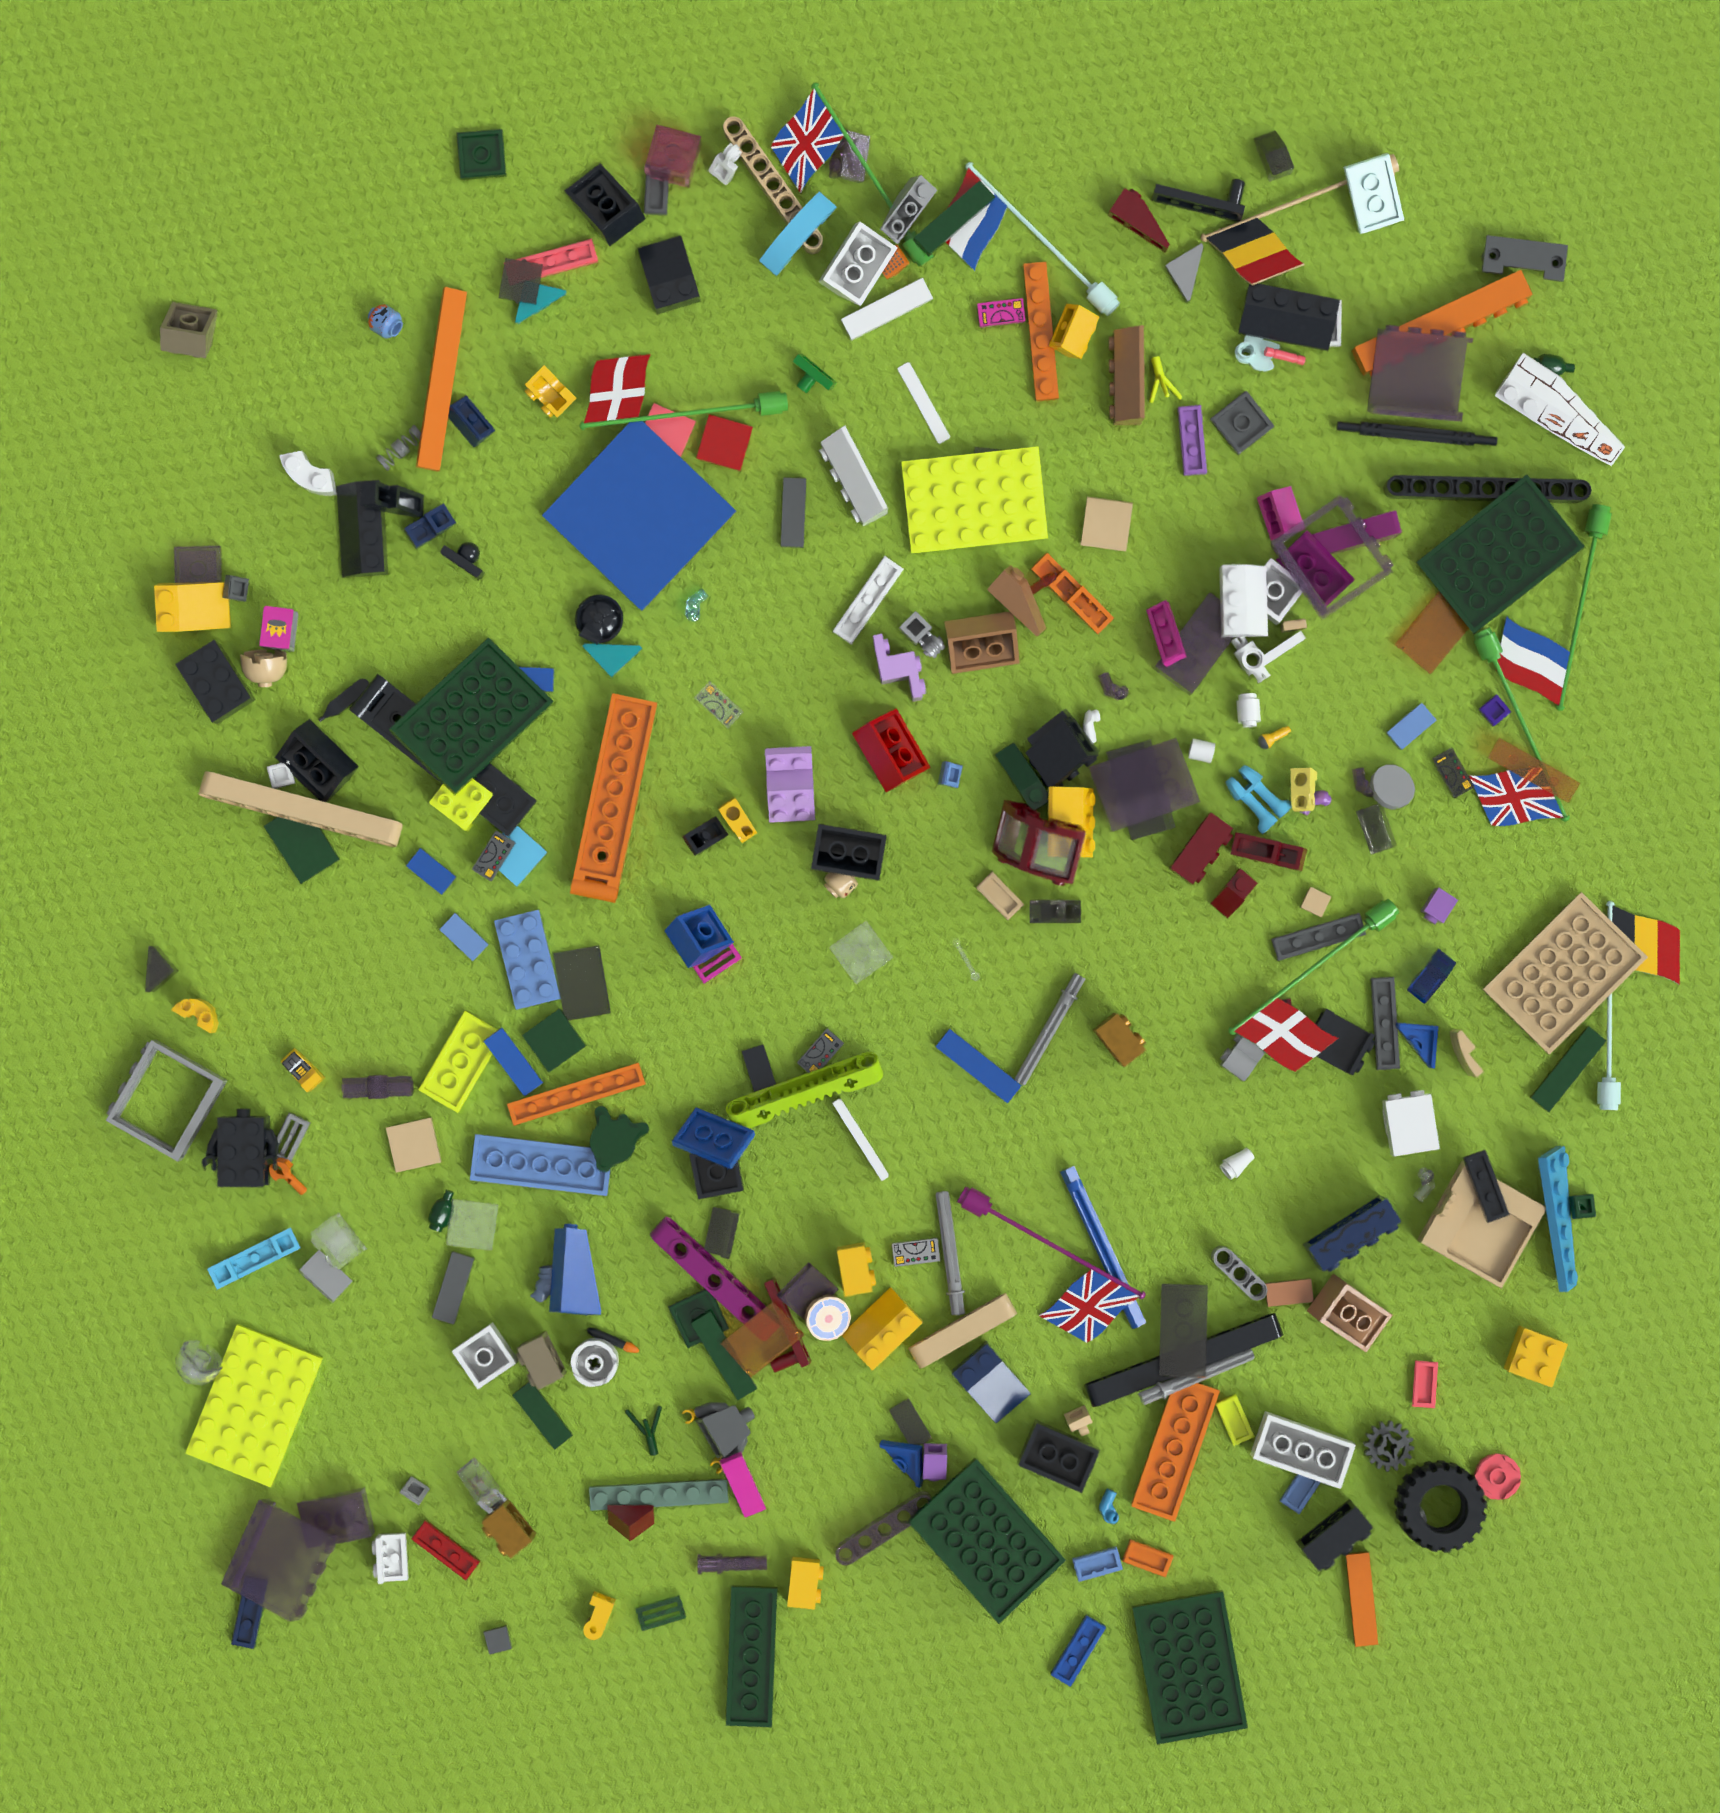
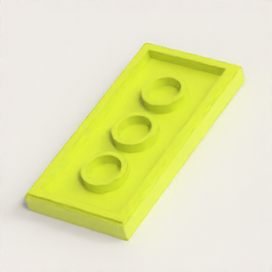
(459, 1063)

